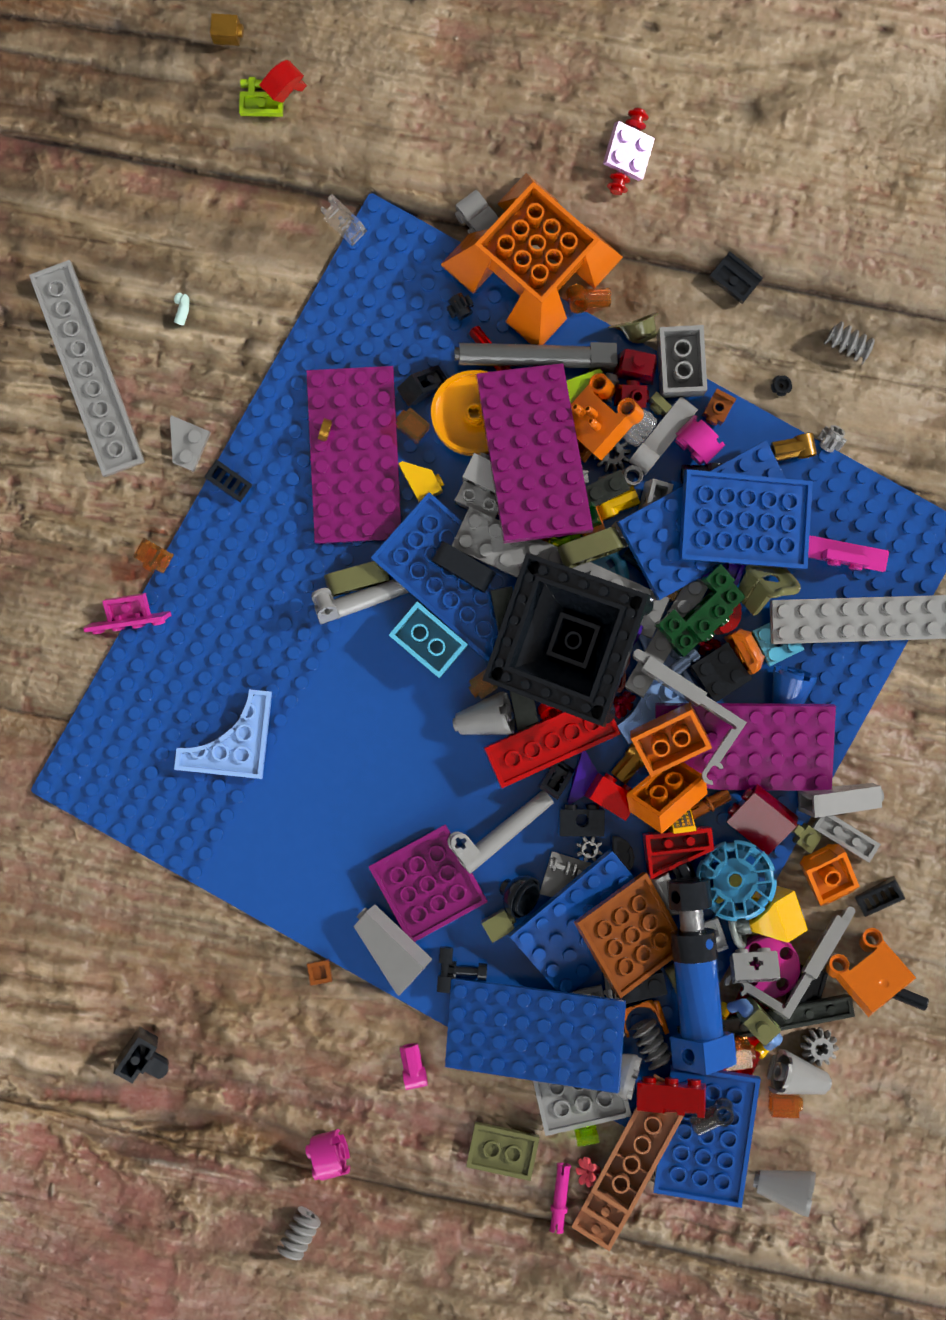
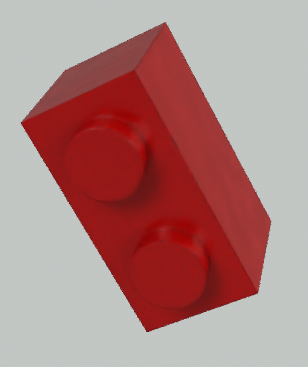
(609, 795)

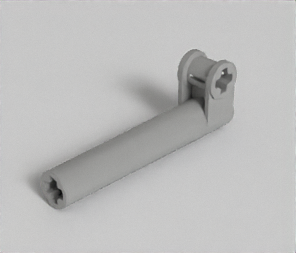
(330, 609)
(473, 856)

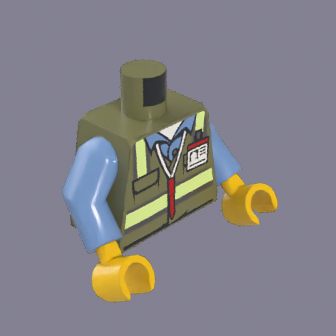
(756, 1021)

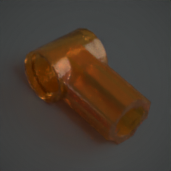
(582, 299)

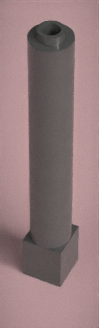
(593, 357)

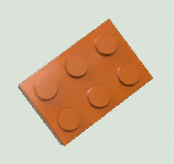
(670, 739)
(666, 796)

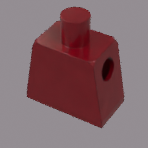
(636, 366)

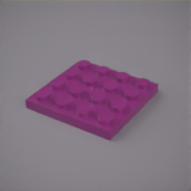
(427, 884)

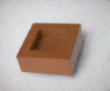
(319, 972)

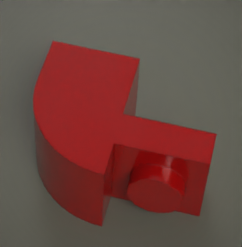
(282, 81)

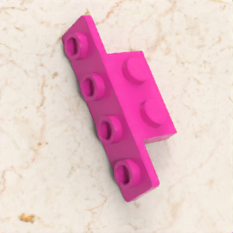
(847, 554)
(127, 611)

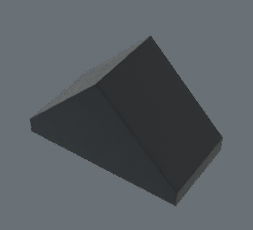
(556, 779)

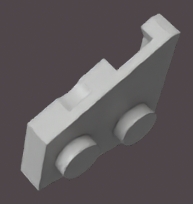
(187, 443)

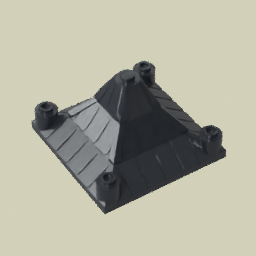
(567, 639)

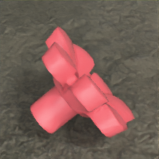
(587, 1171)

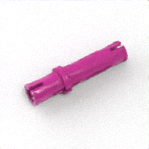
(559, 1206)

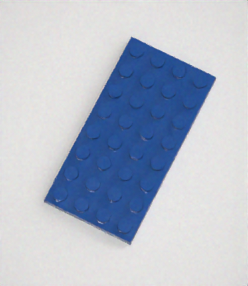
(656, 528)
(450, 599)
(536, 1034)

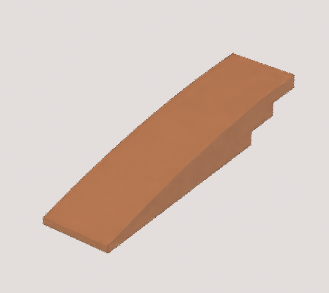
(626, 1175)

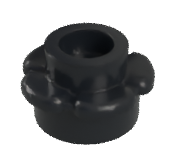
(787, 385)

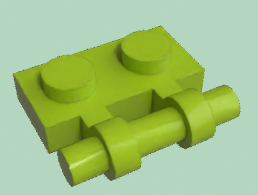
(257, 103)

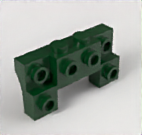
(706, 616)

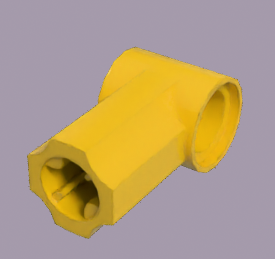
(622, 502)

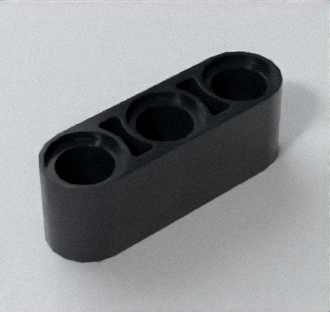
(463, 566)

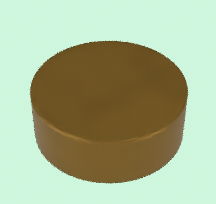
(325, 429)

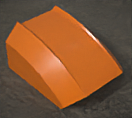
(746, 650)
(829, 873)

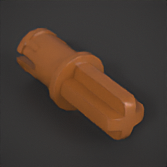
(710, 803)

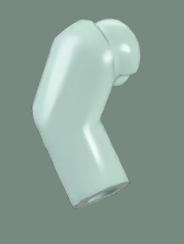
(183, 309)

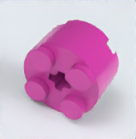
(699, 440)
(328, 1155)

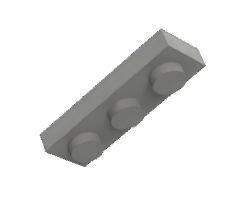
(847, 836)

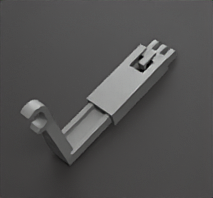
(697, 697)
(810, 969)

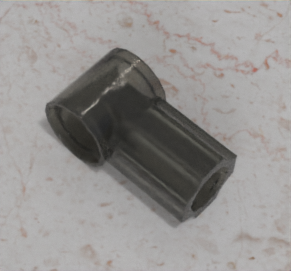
(712, 1117)

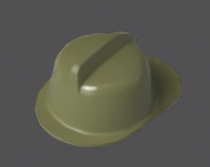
(640, 329)

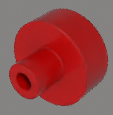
(546, 711)

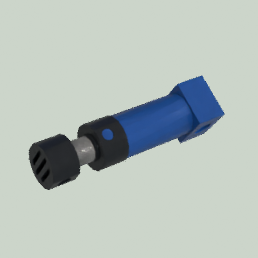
(702, 1043)

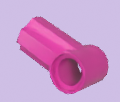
(414, 1072)

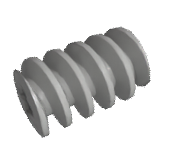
(850, 341)
(652, 1043)
(301, 1234)

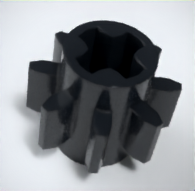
(460, 306)

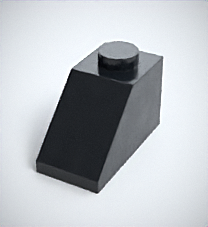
(421, 385)

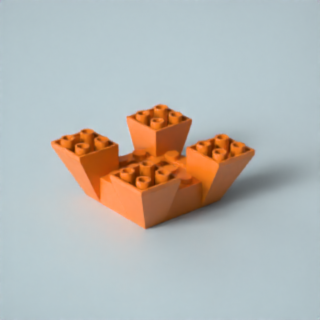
(537, 282)

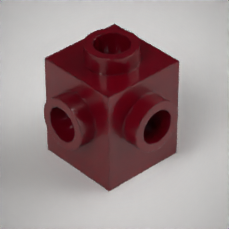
(632, 390)

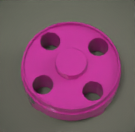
(788, 965)

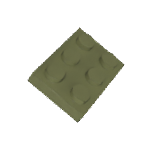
(502, 1151)

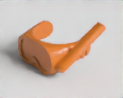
(655, 1007)

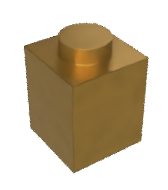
(226, 29)

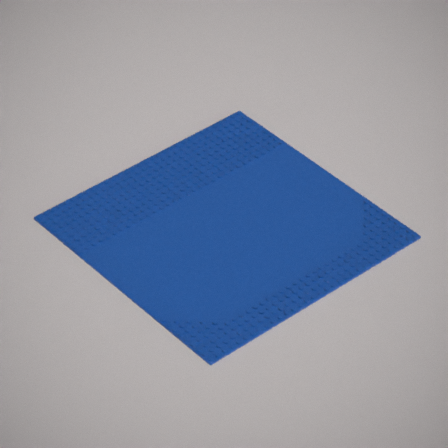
(356, 723)

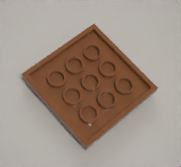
(629, 934)

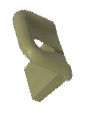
(759, 591)

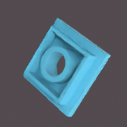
(773, 653)

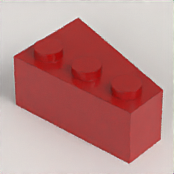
(670, 850)
(671, 1096)

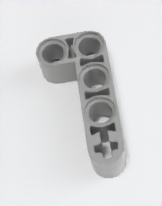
(662, 435)

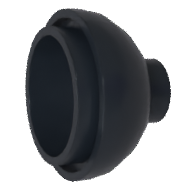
(520, 895)

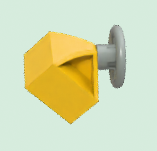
(780, 920)

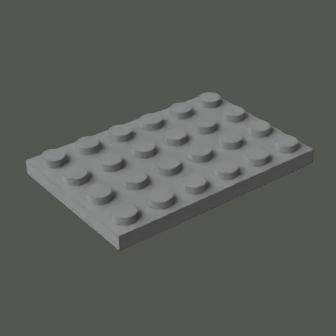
(573, 1108)

